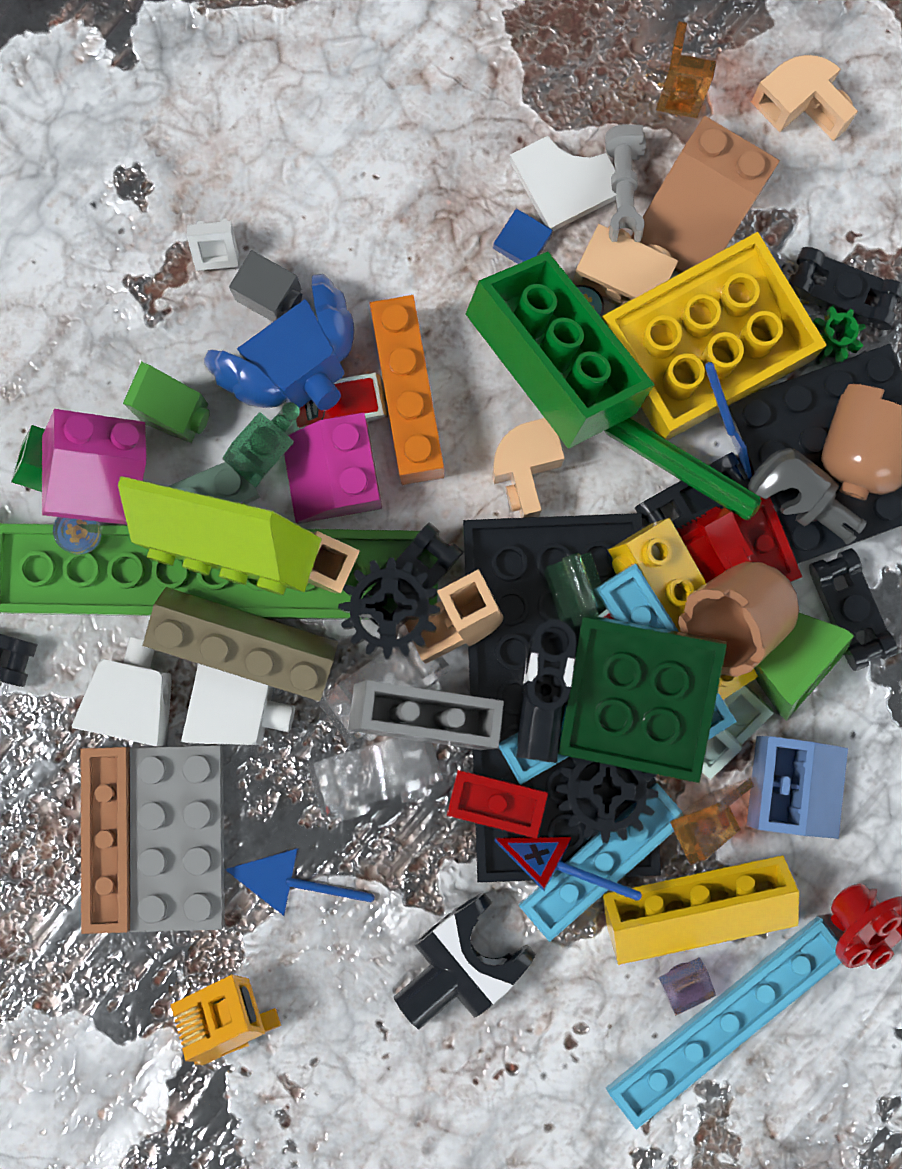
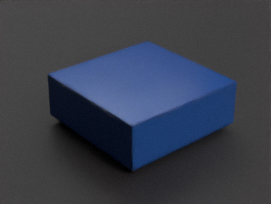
(522, 237)

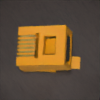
(220, 1019)

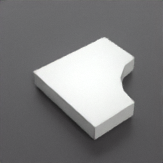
(563, 184)

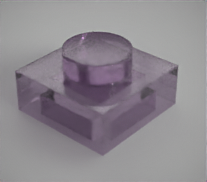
(687, 986)

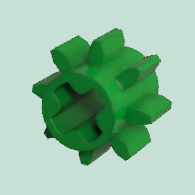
(848, 331)

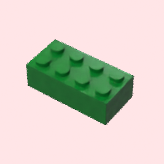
(558, 348)

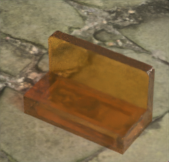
(684, 79)
(709, 821)

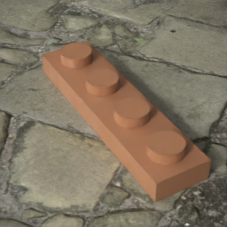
(105, 840)

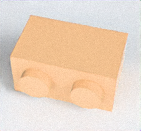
(622, 267)

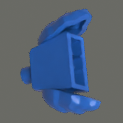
(293, 356)

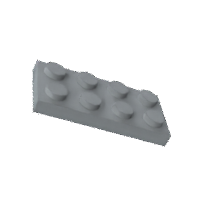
(176, 839)

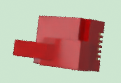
(715, 542)

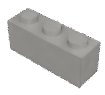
(425, 715)

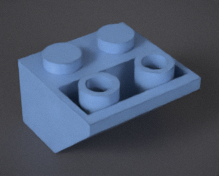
(797, 787)

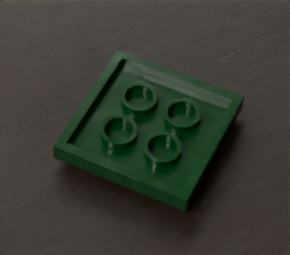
(642, 697)

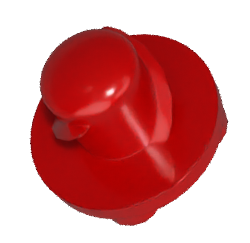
(868, 926)

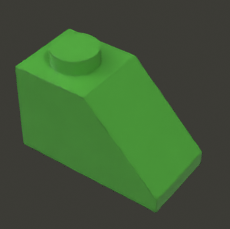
(166, 403)

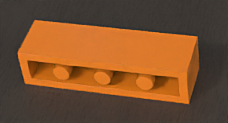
(407, 390)

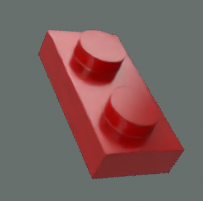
(768, 540)
(497, 804)

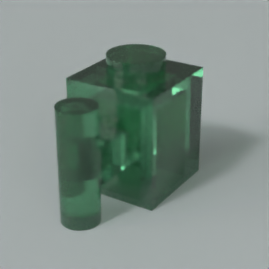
(262, 444)
(573, 587)

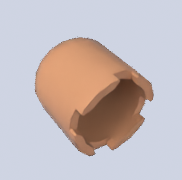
(865, 443)
(748, 608)

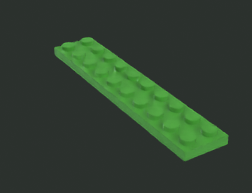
(124, 582)

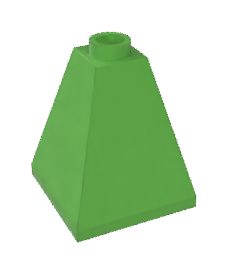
(801, 662)

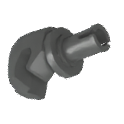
(816, 494)

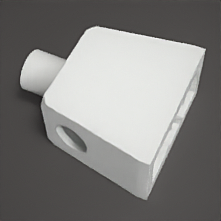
(128, 699)
(232, 710)

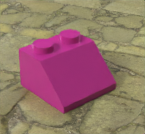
(85, 462)
(332, 469)

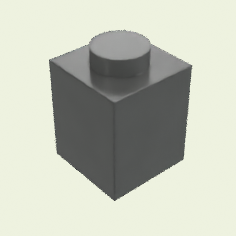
(265, 287)

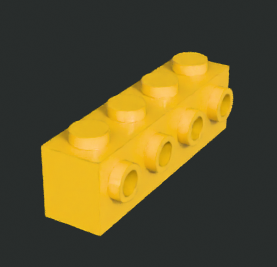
(671, 575)
(702, 910)

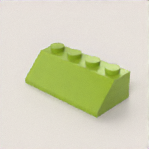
(218, 536)

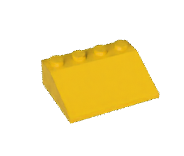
(721, 312)

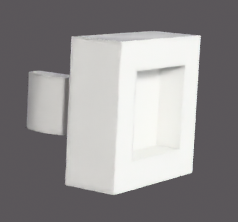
(213, 245)

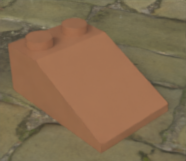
(706, 194)

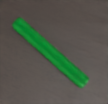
(686, 468)

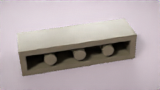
(240, 643)

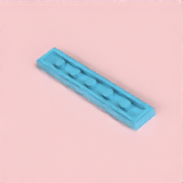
(725, 1023)

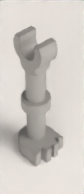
(624, 145)

